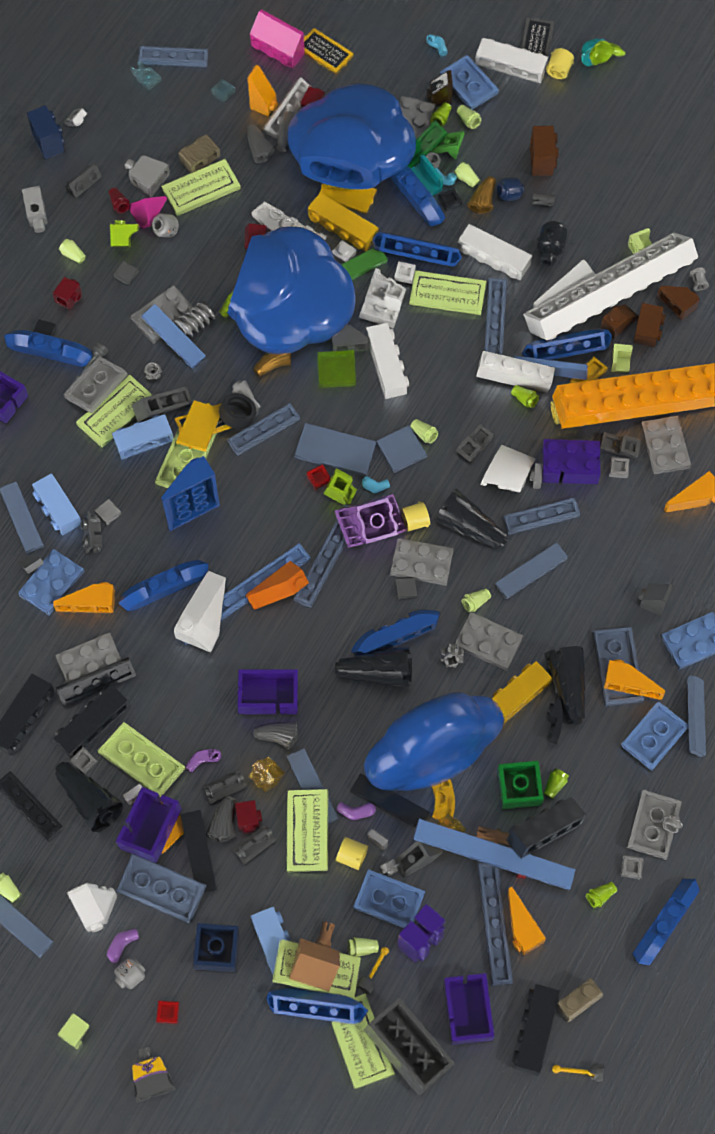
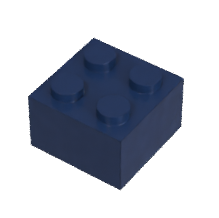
(46, 131)
(216, 947)

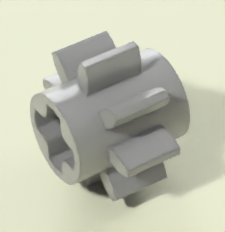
(452, 655)

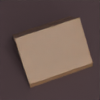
(315, 965)

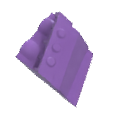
(370, 520)

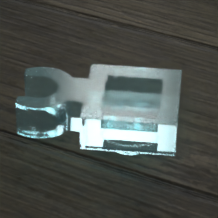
(146, 77)

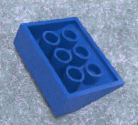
(190, 494)

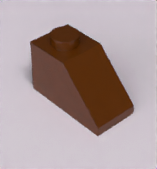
(679, 300)
(618, 320)

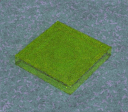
(336, 368)

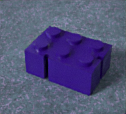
(11, 396)
(574, 457)
(267, 691)
(150, 825)
(417, 939)
(468, 1009)

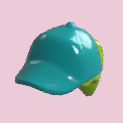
(599, 51)

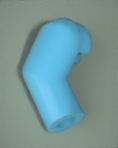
(437, 42)
(449, 179)
(374, 486)

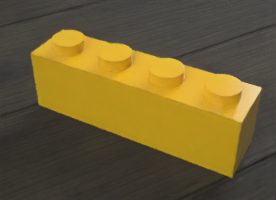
(342, 222)
(522, 689)

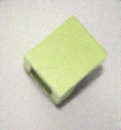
(639, 240)
(621, 358)
(73, 1031)

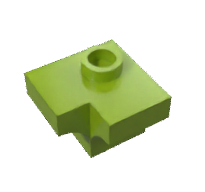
(121, 233)
(340, 487)

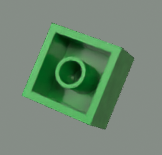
(520, 785)

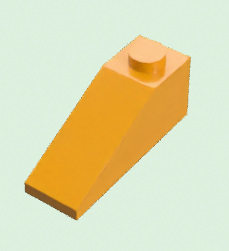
(261, 93)
(695, 495)
(94, 598)
(627, 679)
(524, 929)

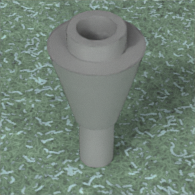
(243, 388)

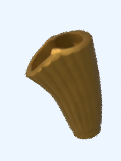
(482, 198)
(270, 362)

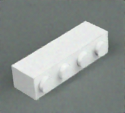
(511, 60)
(494, 252)
(386, 360)
(515, 372)

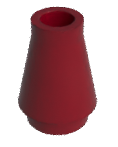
(119, 201)

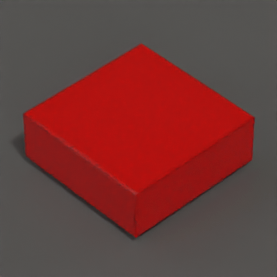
(318, 476)
(167, 1012)

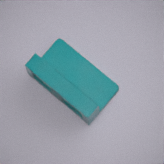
(428, 175)

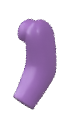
(202, 756)
(356, 813)
(119, 943)

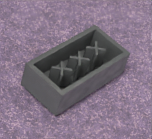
(409, 1046)

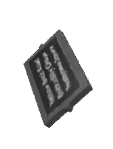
(537, 36)

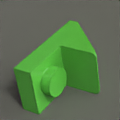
(450, 143)

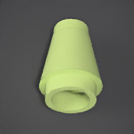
(469, 117)
(467, 175)
(71, 250)
(424, 431)
(476, 599)
(8, 888)
(361, 946)

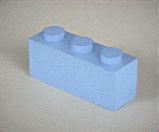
(142, 436)
(56, 504)
(269, 932)

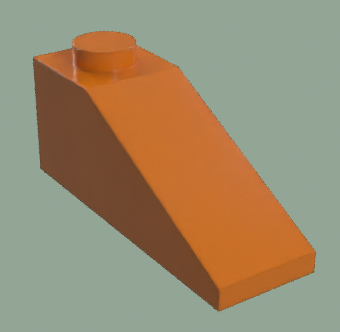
(279, 585)

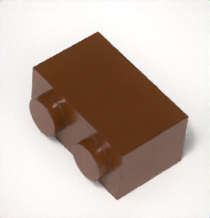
(648, 325)

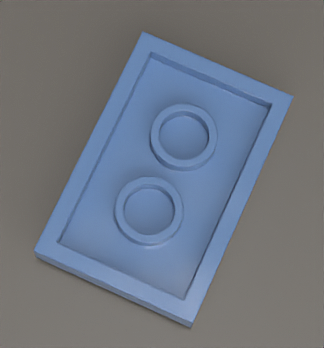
(471, 83)
(51, 581)
(691, 641)
(655, 735)
(388, 899)

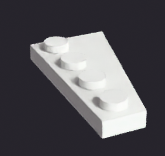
(275, 218)

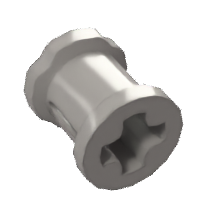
(699, 279)

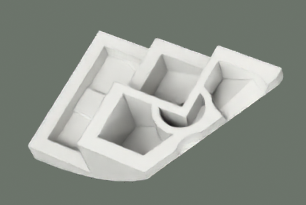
(382, 300)
(508, 469)

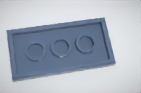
(335, 449)
(613, 645)
(161, 888)

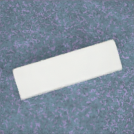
(290, 102)
(575, 276)

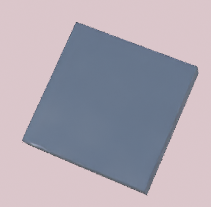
(401, 449)

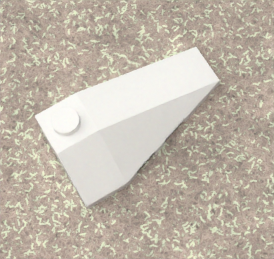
(202, 615)
(93, 905)

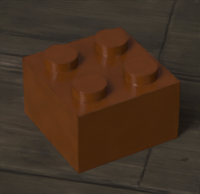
(543, 150)

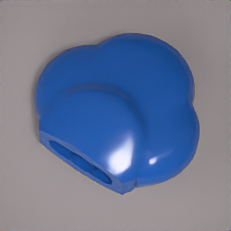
(352, 137)
(291, 291)
(433, 742)

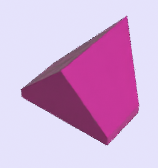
(146, 210)

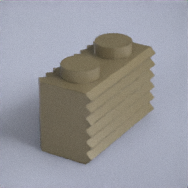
(199, 154)
(579, 1000)

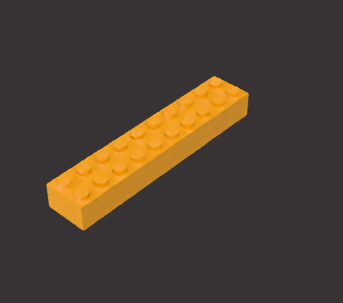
(635, 395)

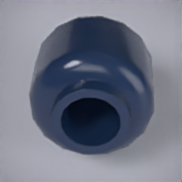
(510, 189)

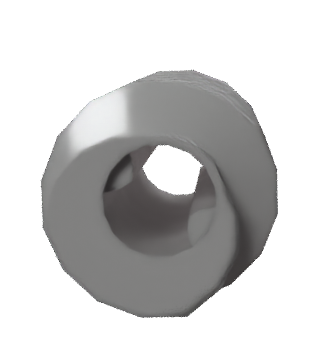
(195, 318)

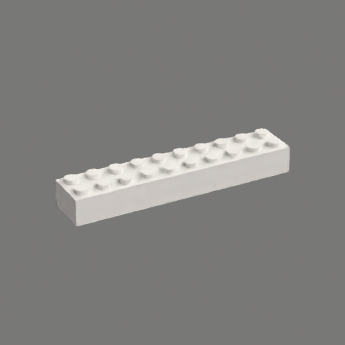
(610, 286)

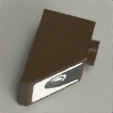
(441, 89)

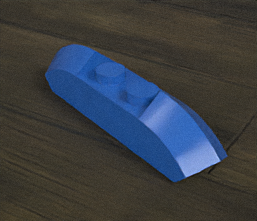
(418, 196)
(416, 248)
(568, 345)
(48, 347)
(163, 584)
(396, 634)
(666, 921)
(316, 1005)

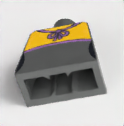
(150, 1076)

